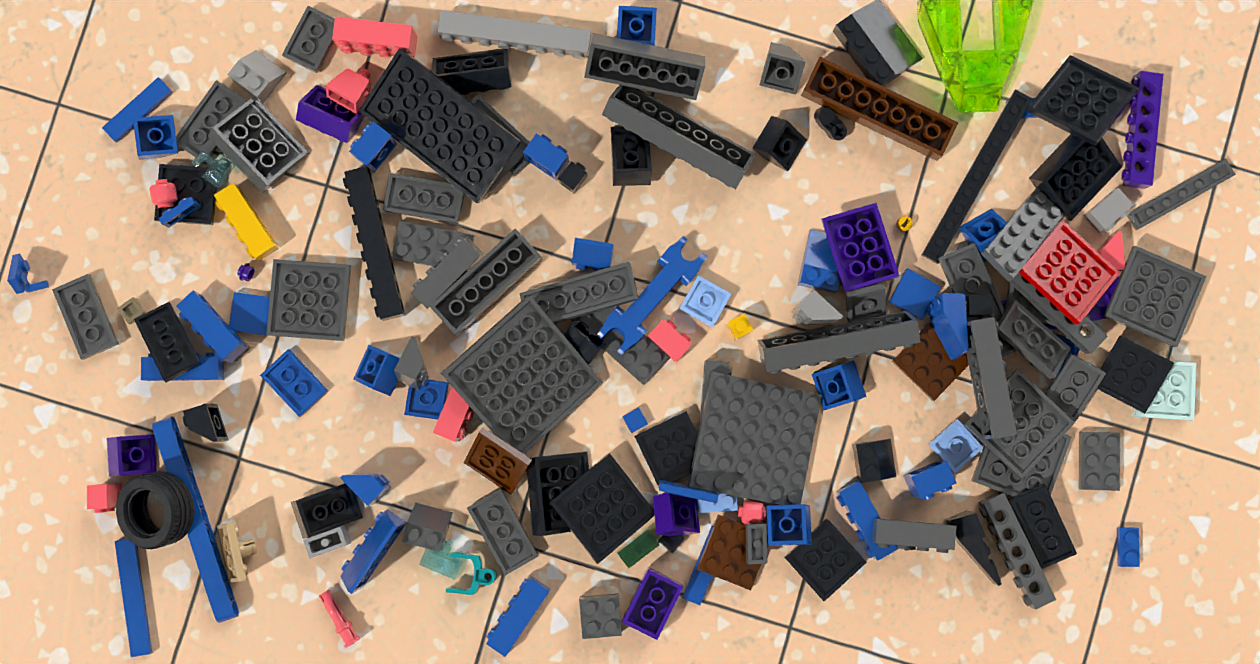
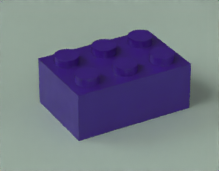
(652, 603)

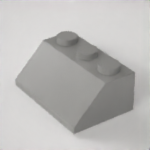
(815, 310)

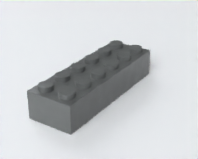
(644, 66)
(486, 282)
(989, 380)

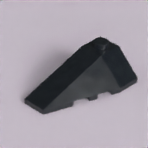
(969, 537)

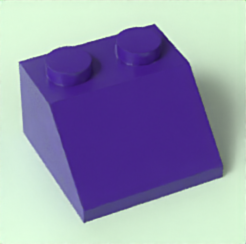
(131, 455)
(675, 515)

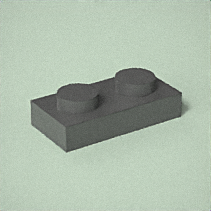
(756, 543)

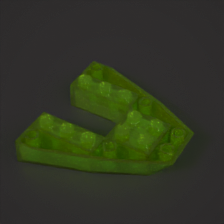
(974, 77)

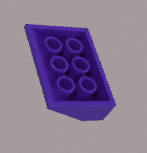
(860, 247)

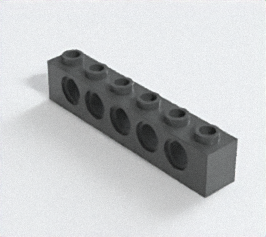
(1087, 343)
(1043, 593)

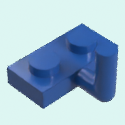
(18, 276)

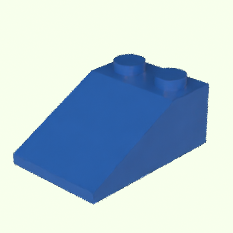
(818, 265)
(950, 322)

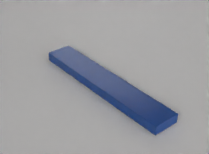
(133, 598)

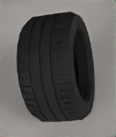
(134, 516)

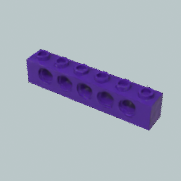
(1131, 177)

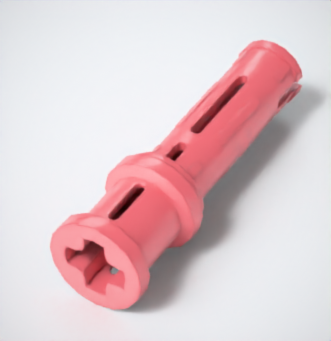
(343, 626)

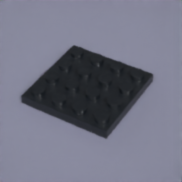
(1082, 100)
(602, 508)

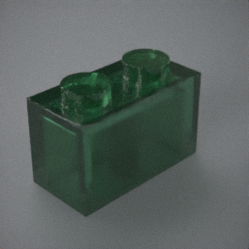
(638, 548)

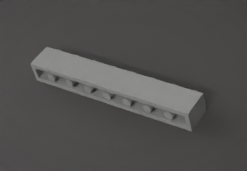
(514, 34)

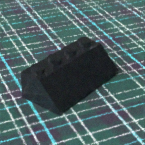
(474, 71)

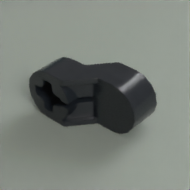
(830, 123)

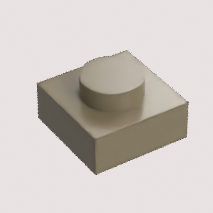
(131, 309)

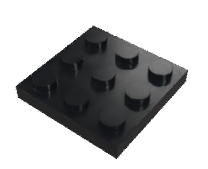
(188, 184)
(1133, 374)
(669, 448)
(827, 561)

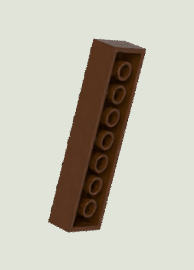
(879, 109)

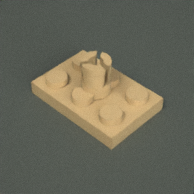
(234, 551)

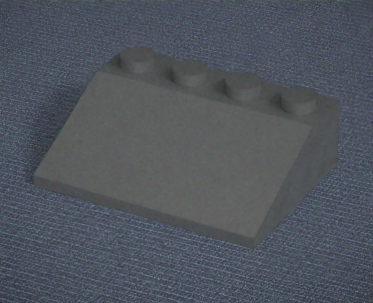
(257, 144)

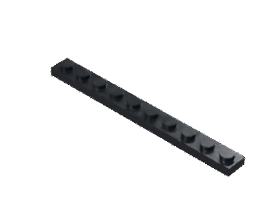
(976, 176)

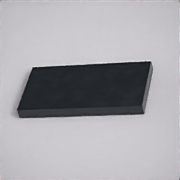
(167, 342)
(1042, 526)

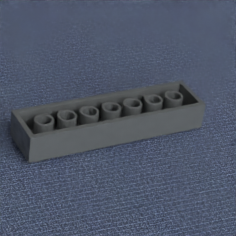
(678, 135)
(838, 341)

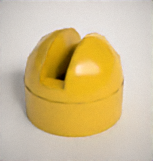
(901, 220)

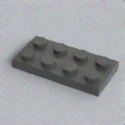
(213, 108)
(423, 198)
(424, 243)
(85, 316)
(1033, 339)
(502, 532)

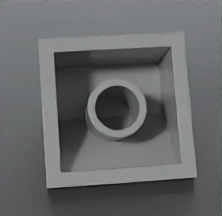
(257, 74)

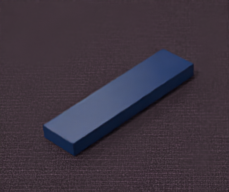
(138, 107)
(698, 581)

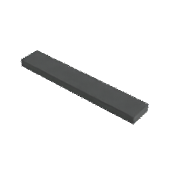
(1180, 194)

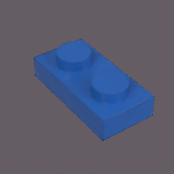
(185, 207)
(1128, 547)

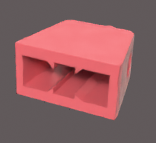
(349, 89)

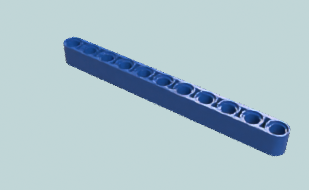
(201, 532)

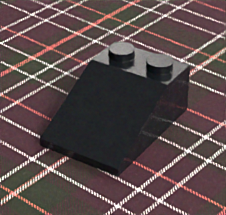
(630, 158)
(326, 510)

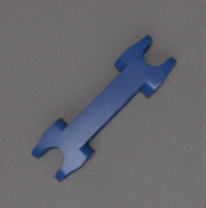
(630, 321)

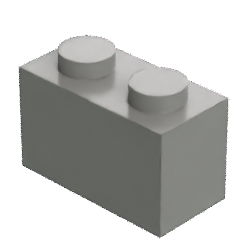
(1108, 210)
(327, 541)

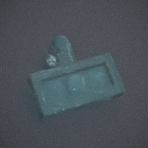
(218, 169)
(441, 561)

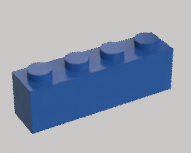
(211, 326)
(210, 369)
(862, 514)
(518, 616)

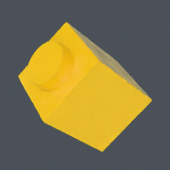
(739, 326)

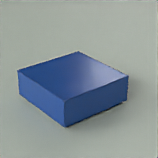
(635, 420)

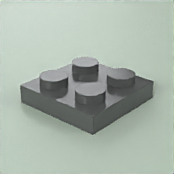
(866, 302)

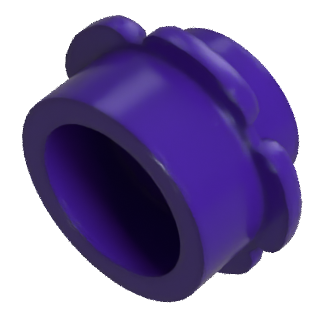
(246, 272)

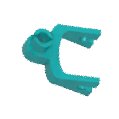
(479, 575)

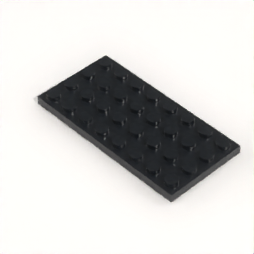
(439, 126)

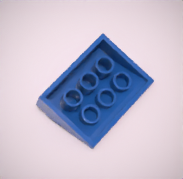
(372, 550)

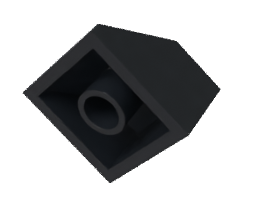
(779, 143)
(206, 422)
(874, 460)

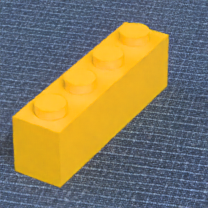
(246, 221)

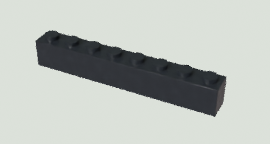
(374, 244)

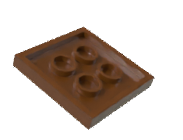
(929, 364)
(497, 460)
(726, 554)

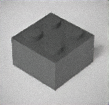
(600, 616)

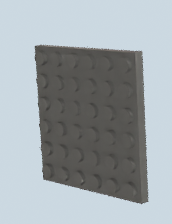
(522, 376)
(754, 440)

